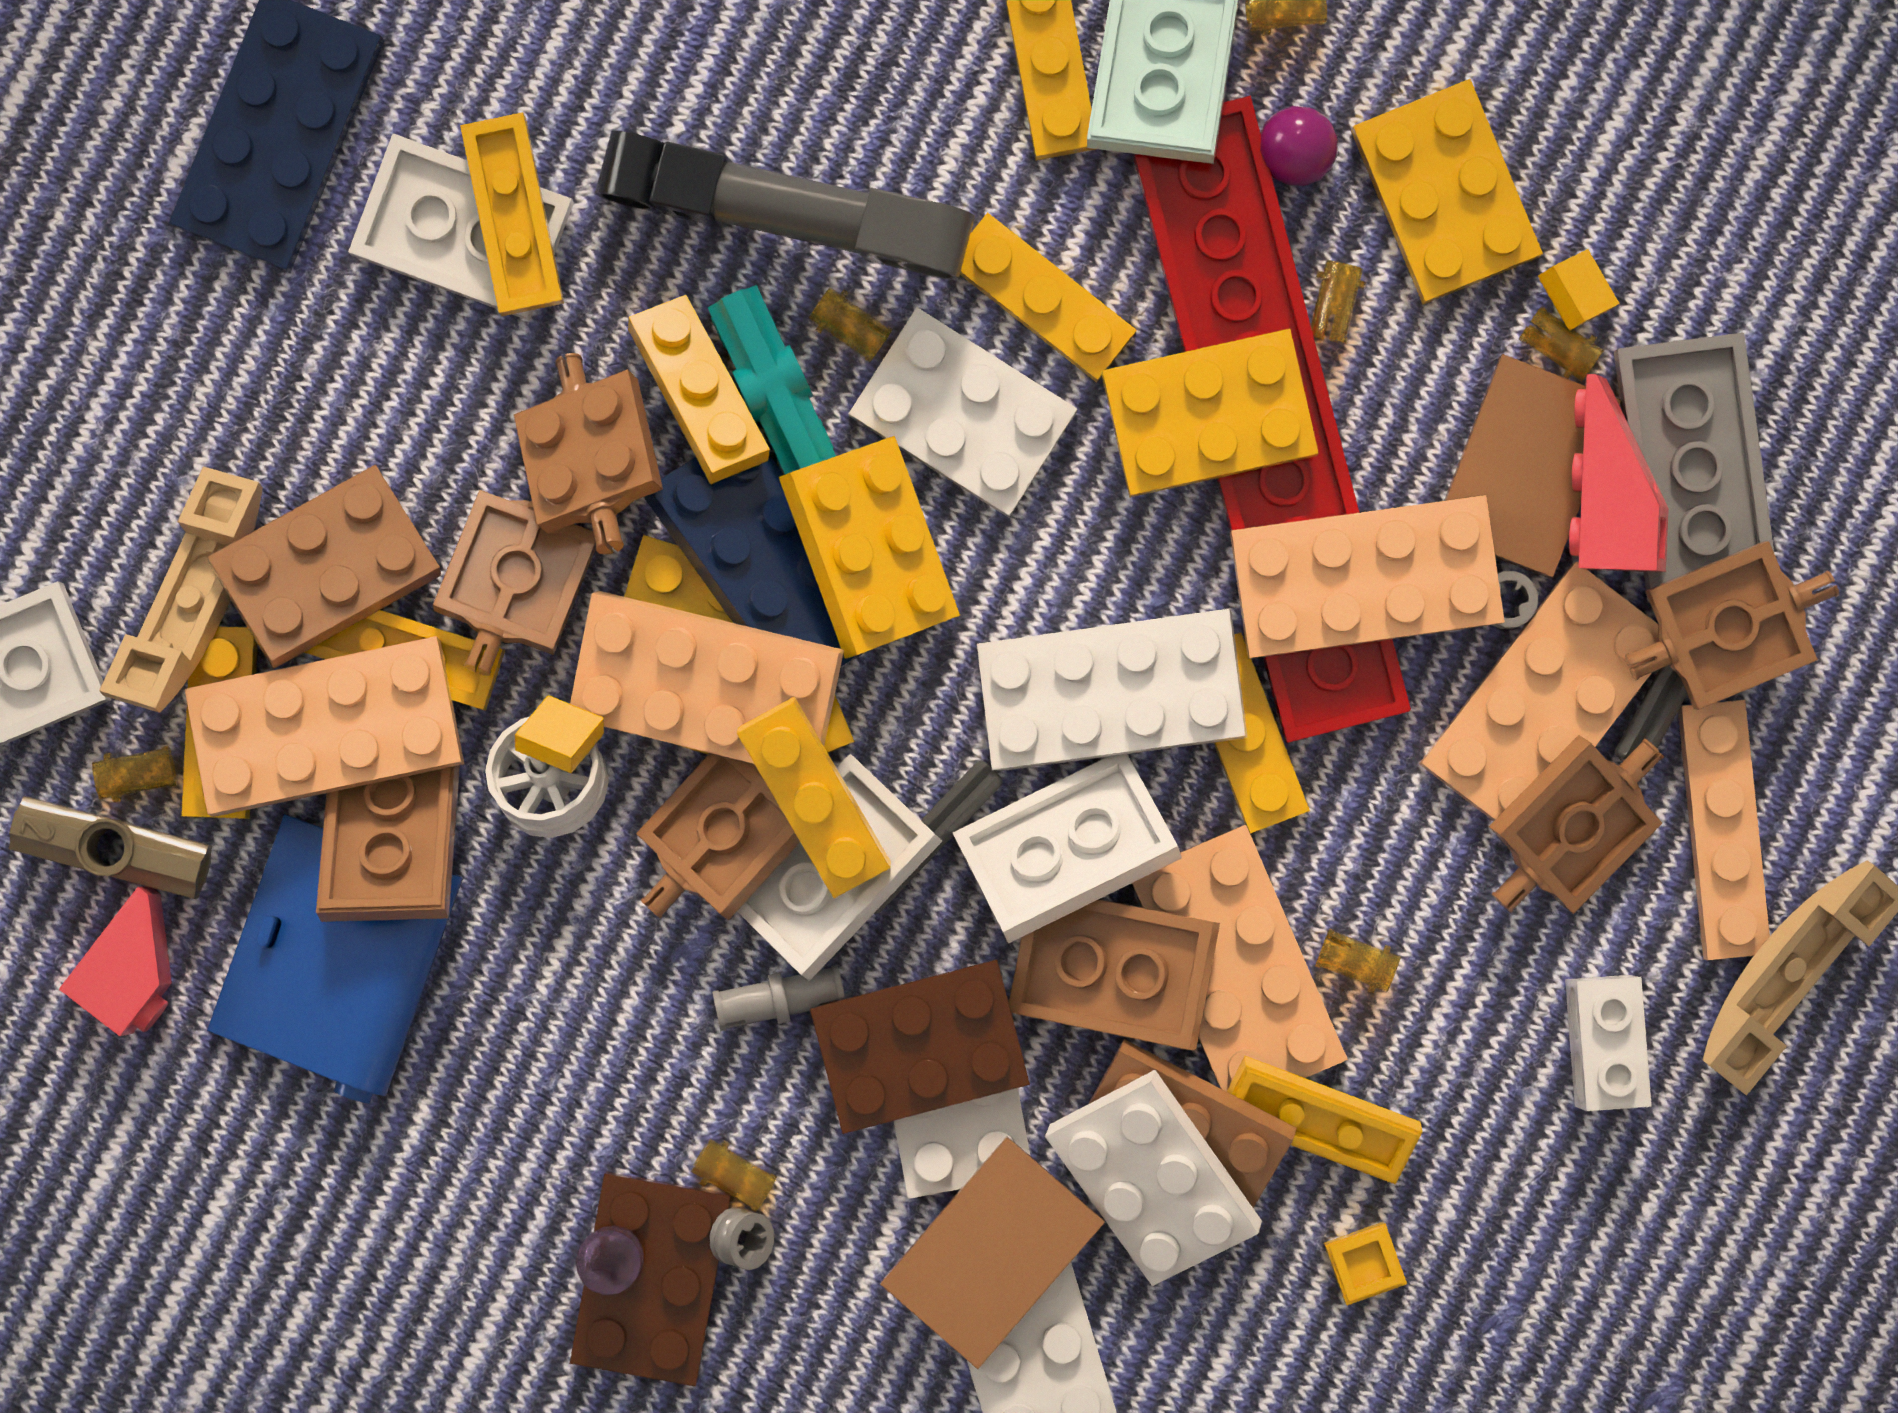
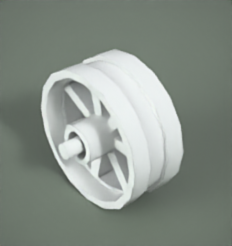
(547, 784)

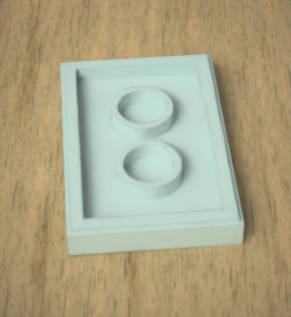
(1163, 78)

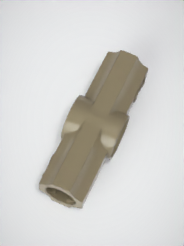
(73, 838)

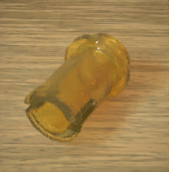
(1271, 14)
(1336, 297)
(849, 324)
(1565, 347)
(133, 773)
(1358, 961)
(732, 1174)

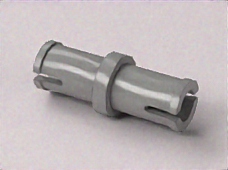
(777, 998)

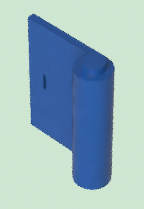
(319, 990)

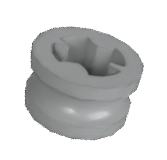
(1526, 610)
(758, 1241)

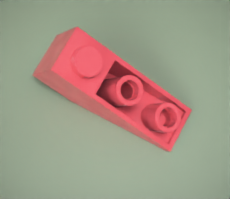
(1621, 504)

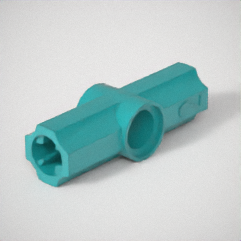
(771, 380)

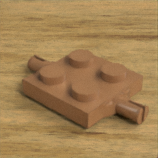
(588, 452)
(513, 578)
(1731, 625)
(1576, 824)
(717, 837)

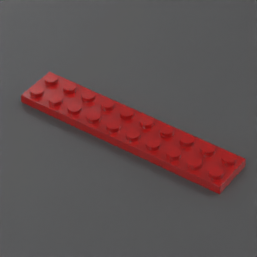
(1238, 280)

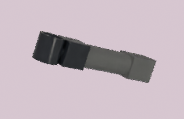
(715, 191)

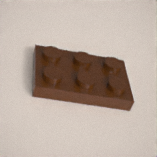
(919, 1046)
(664, 1315)

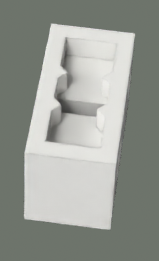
(1608, 1042)

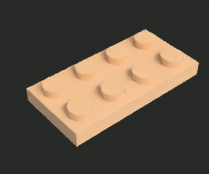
(1367, 577)
(695, 675)
(1548, 687)
(324, 726)
(1259, 983)

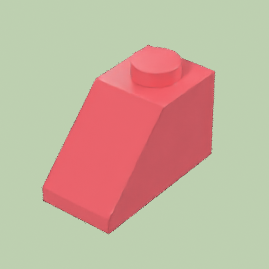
(126, 967)

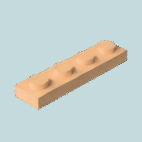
(1724, 829)

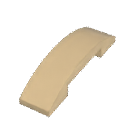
(191, 598)
(1790, 964)

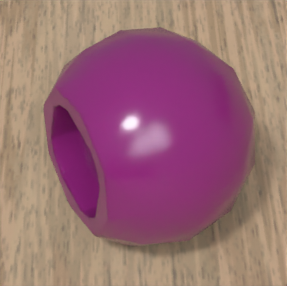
(1299, 145)

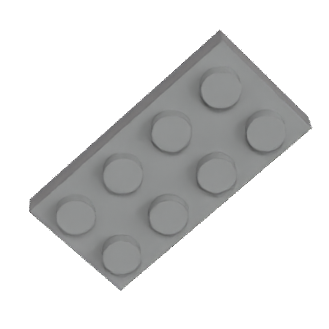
(1701, 441)

